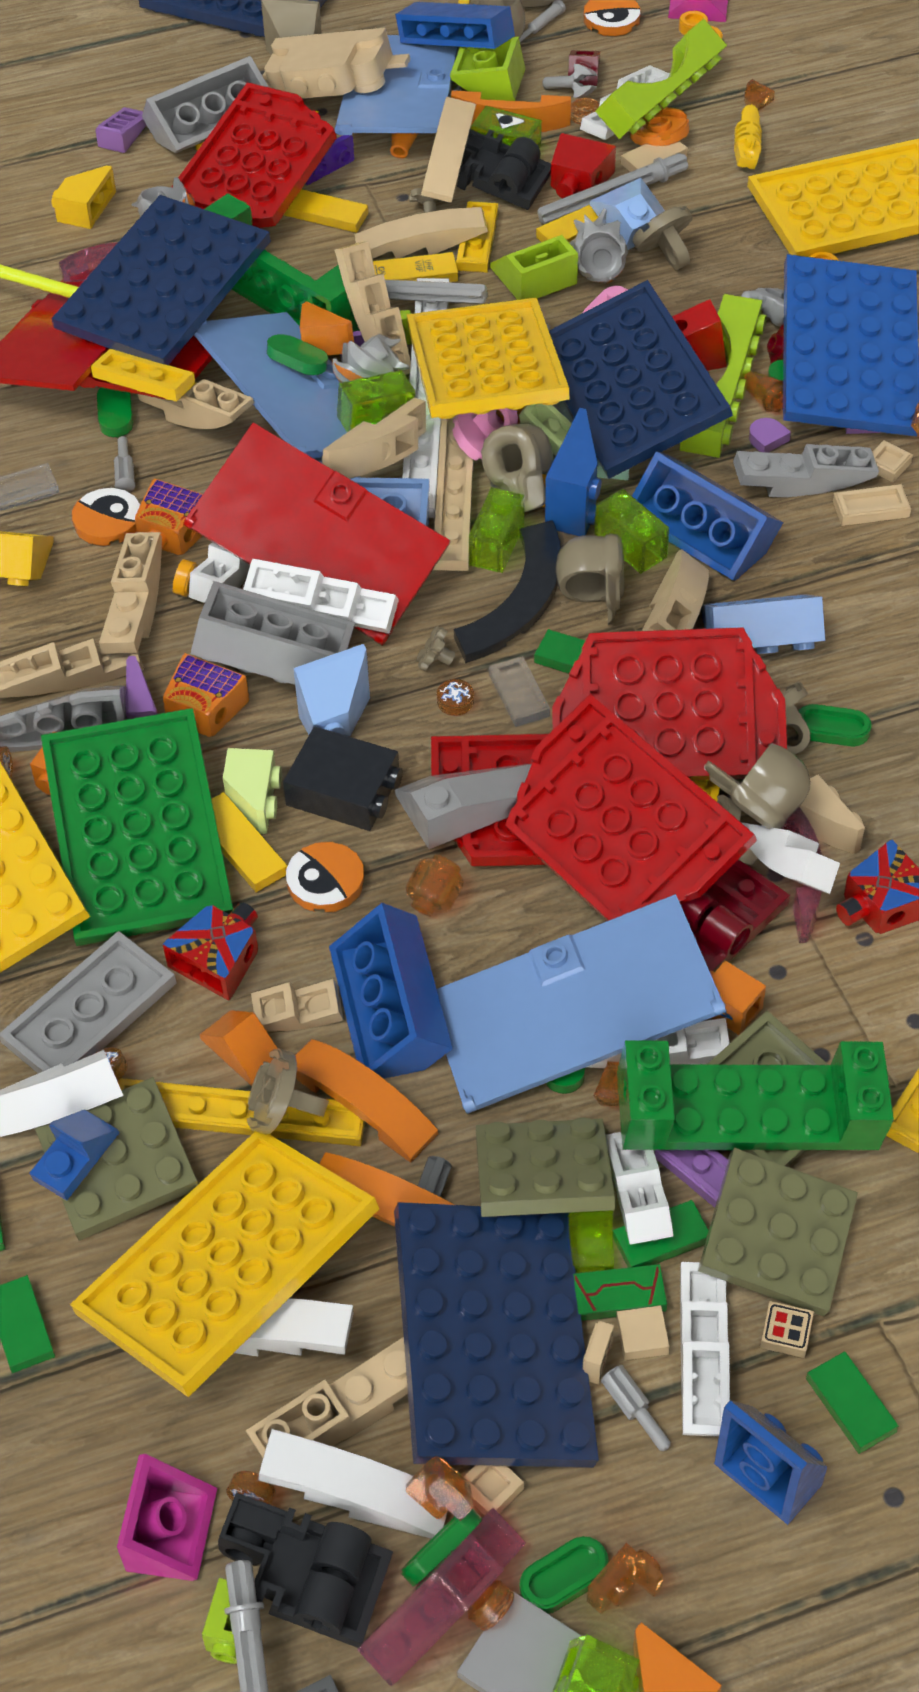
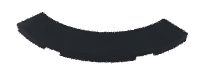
(526, 601)

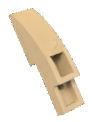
(203, 406)
(378, 445)
(135, 593)
(679, 595)
(832, 818)
(343, 1407)

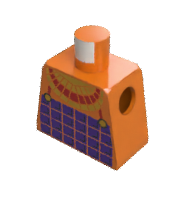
(164, 512)
(209, 689)

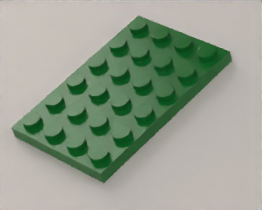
(136, 824)

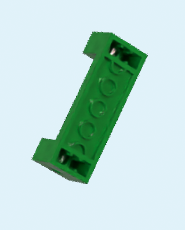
(278, 285)
(753, 1104)

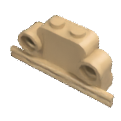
(332, 63)

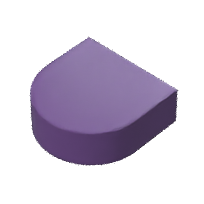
(768, 434)

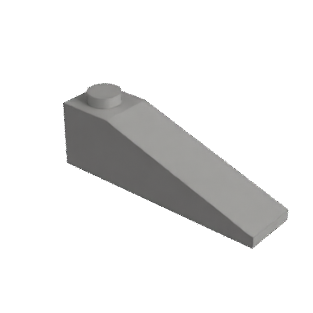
(80, 709)
(461, 802)

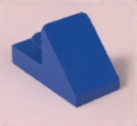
(77, 1148)

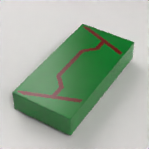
(608, 1291)

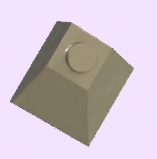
(289, 19)

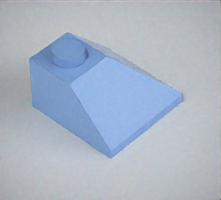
(631, 205)
(333, 691)

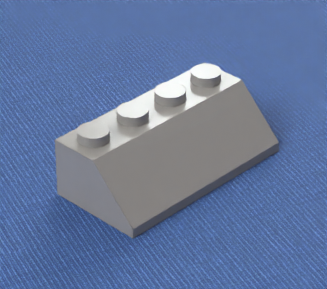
(193, 109)
(265, 633)

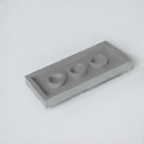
(88, 1006)

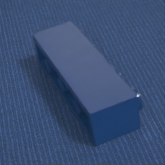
(455, 24)

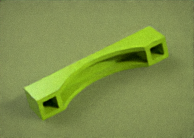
(634, 101)
(740, 325)

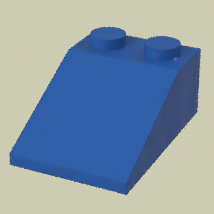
(573, 480)
(767, 1460)

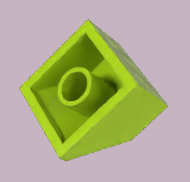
(490, 71)

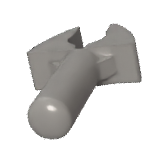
(572, 81)

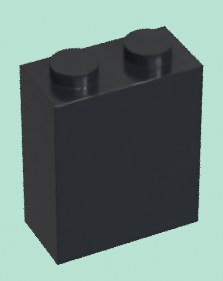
(342, 778)

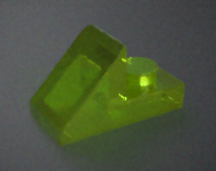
(591, 1240)

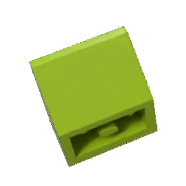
(538, 269)

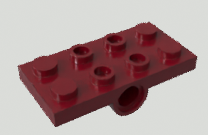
(733, 913)

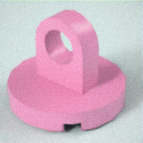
(473, 429)

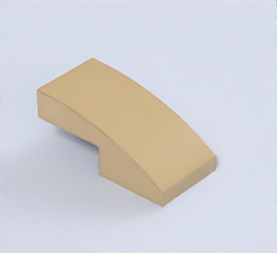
(290, 1009)

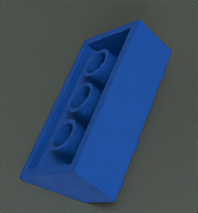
(706, 516)
(390, 993)

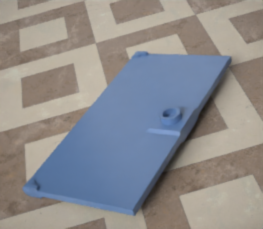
(409, 98)
(293, 403)
(575, 1003)

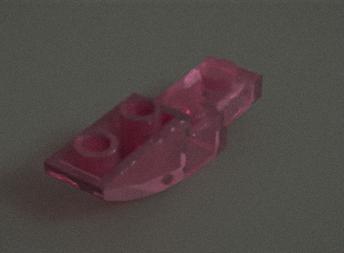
(441, 1598)

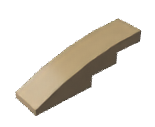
(448, 149)
(431, 230)
(370, 298)
(52, 671)

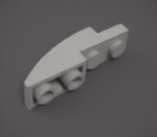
(810, 473)

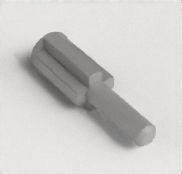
(124, 467)
(634, 1403)

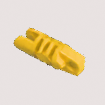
(748, 138)

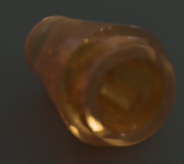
(765, 390)

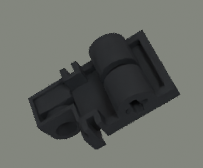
(504, 170)
(310, 1571)

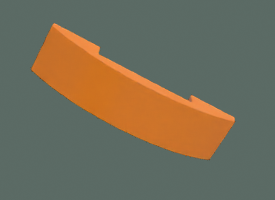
(552, 110)
(367, 1096)
(382, 1185)

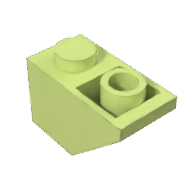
(250, 784)

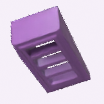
(120, 130)
(138, 697)

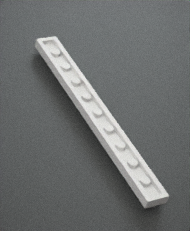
(424, 461)

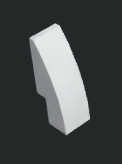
(218, 567)
(793, 857)
(57, 1094)
(639, 1192)

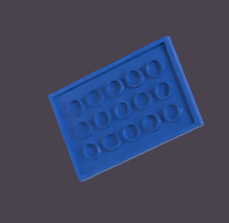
(850, 345)

